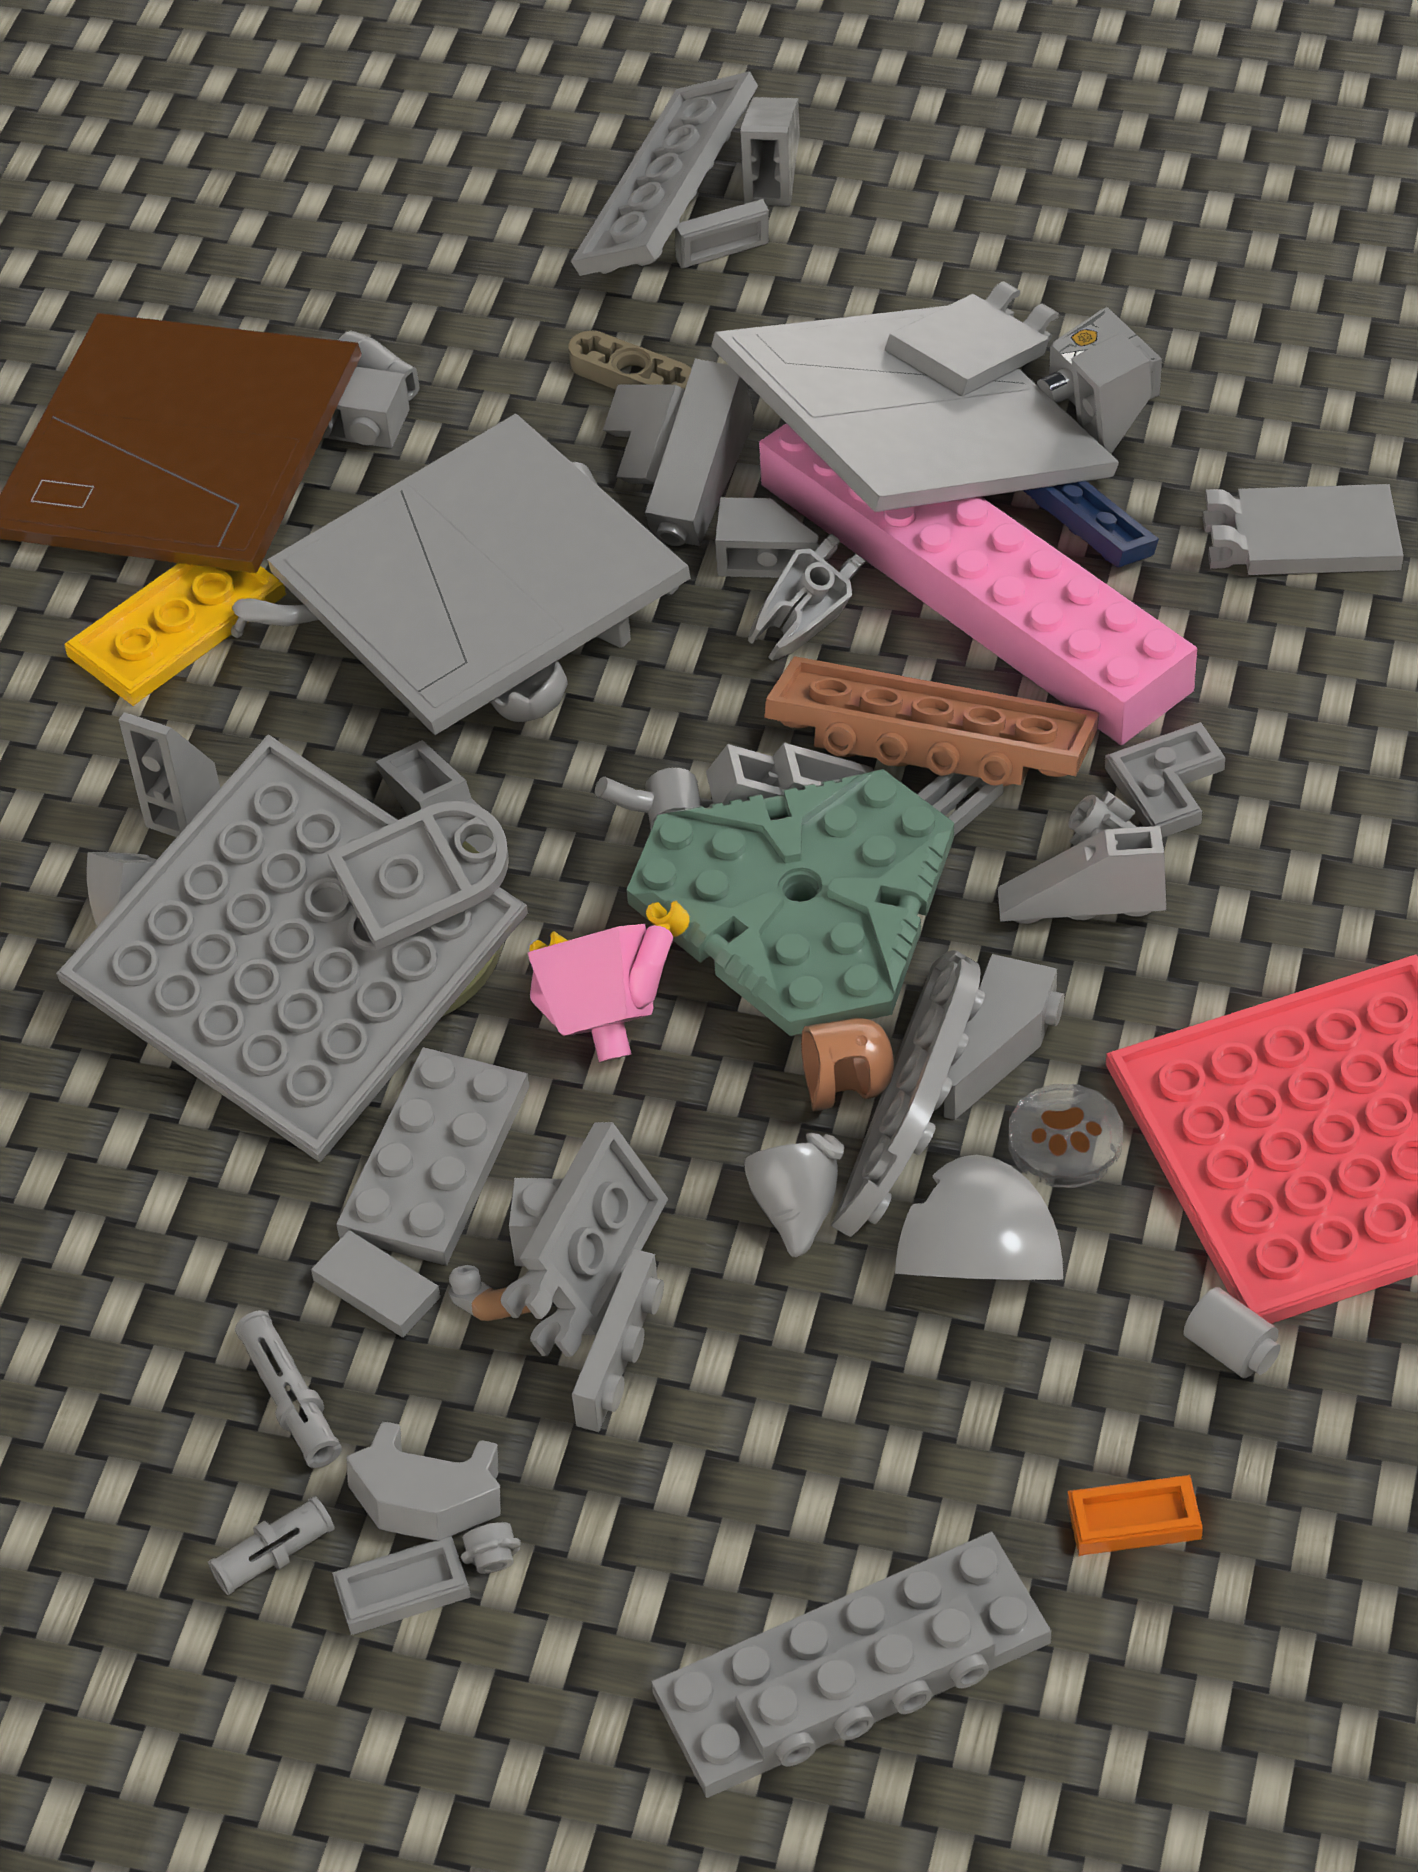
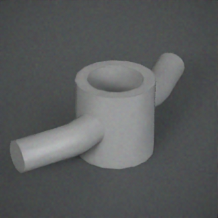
(664, 793)

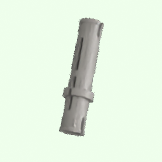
(314, 1436)

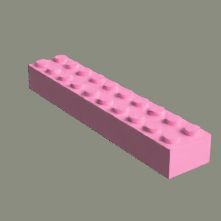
(1002, 591)

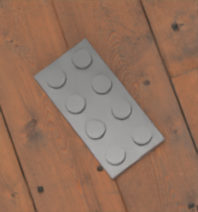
(434, 1155)

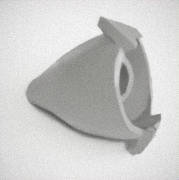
(796, 1187)

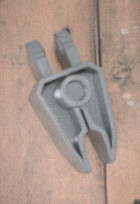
(808, 594)

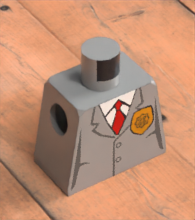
(1094, 330)

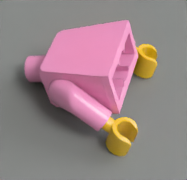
(604, 977)

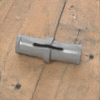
(306, 1521)

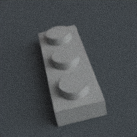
(617, 1341)

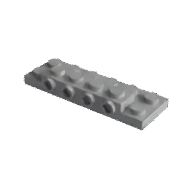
(664, 175)
(850, 1664)

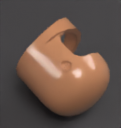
(845, 1057)

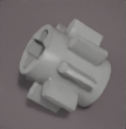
(1097, 815)

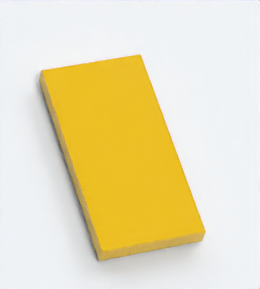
(167, 626)

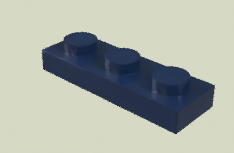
(1097, 521)

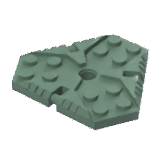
(813, 898)

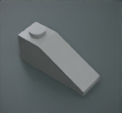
(168, 774)
(1005, 1030)

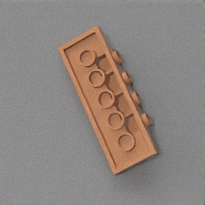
(930, 723)

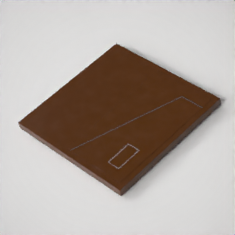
(176, 441)

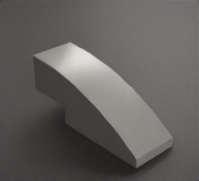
(748, 773)
(423, 779)

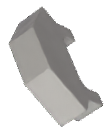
(424, 1493)

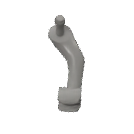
(268, 613)

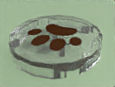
(1065, 1135)

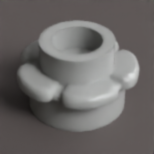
(490, 1547)

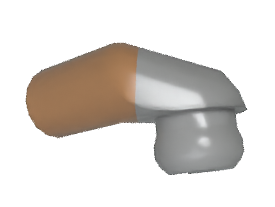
(476, 1296)

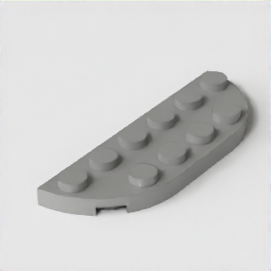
(916, 1089)

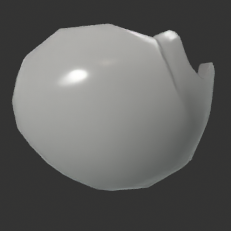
(533, 696)

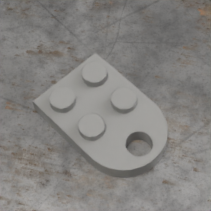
(419, 870)

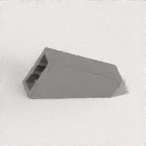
(700, 453)

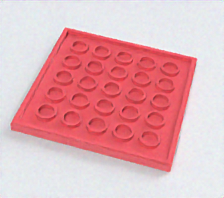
(1292, 1137)

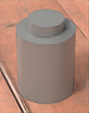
(1232, 1333)

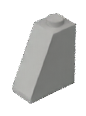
(770, 150)

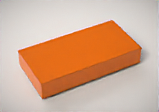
(1134, 1515)

